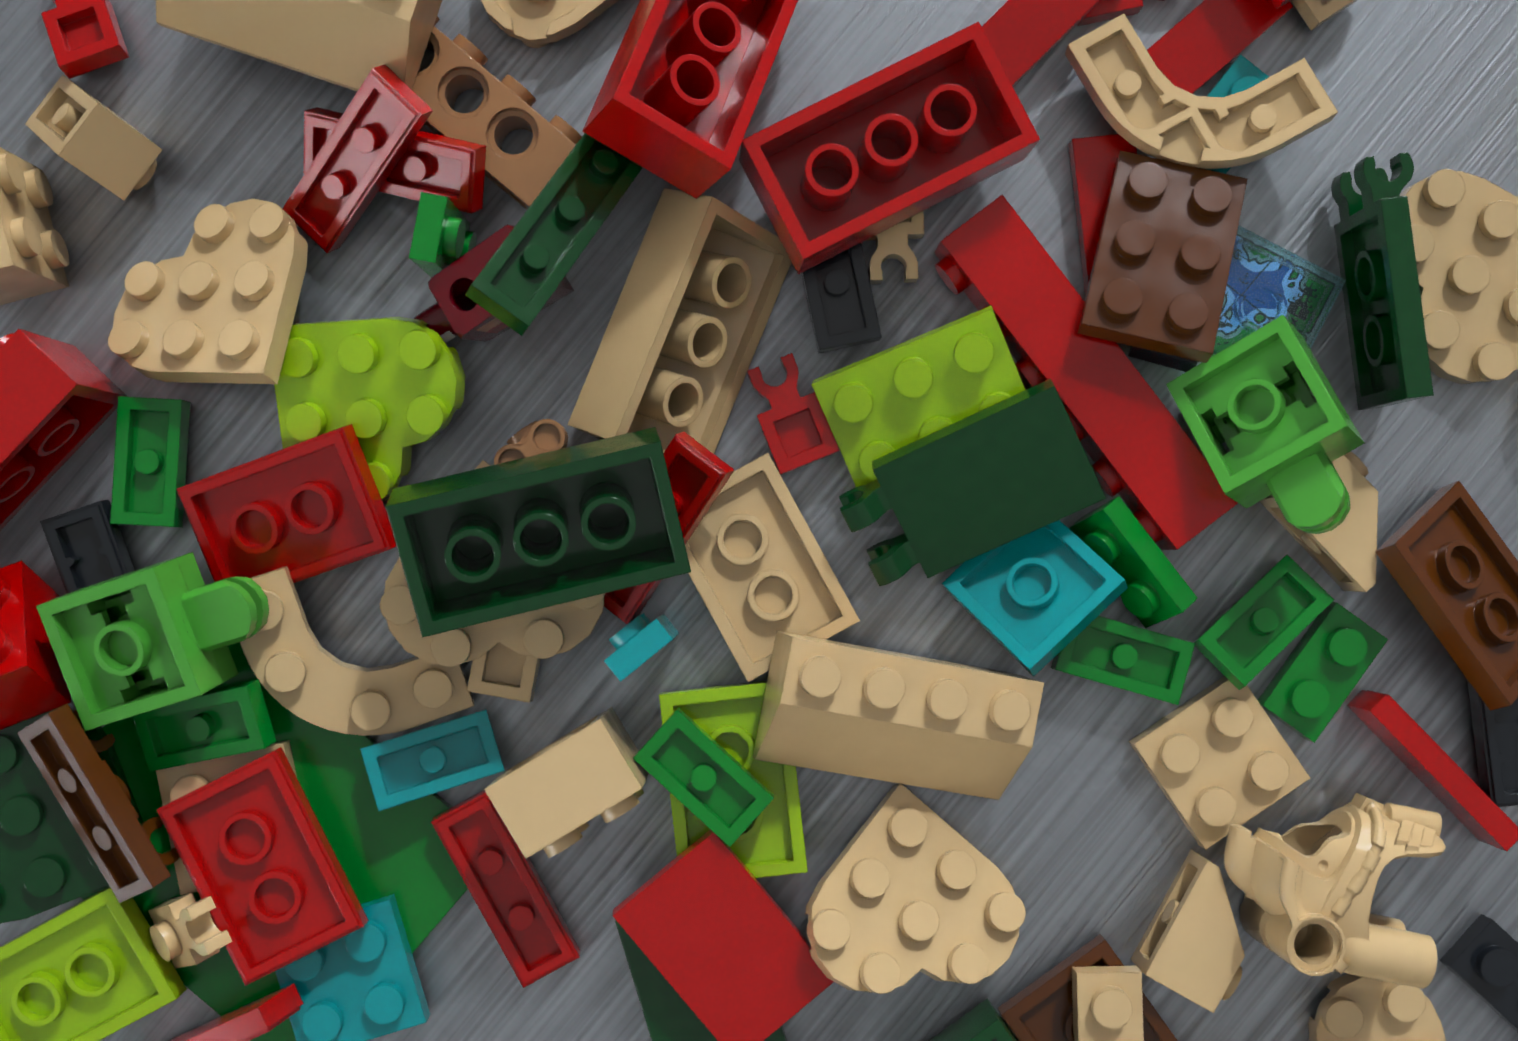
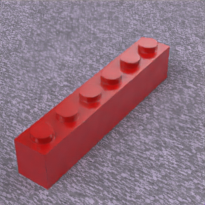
(1111, 406)

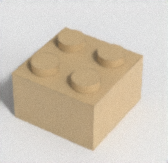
(30, 247)
(569, 783)

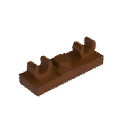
(97, 803)

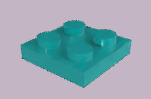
(1036, 592)
(359, 983)

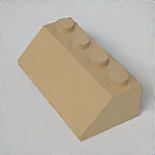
(314, 37)
(684, 324)
(895, 716)

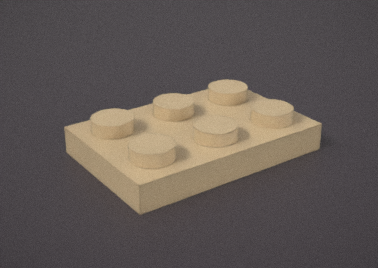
(763, 568)

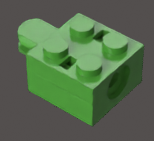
(1278, 423)
(150, 637)

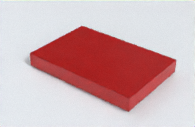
(291, 509)
(264, 864)
(722, 942)

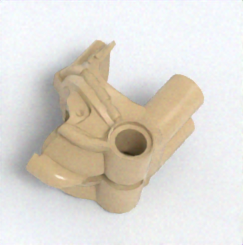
(1316, 889)

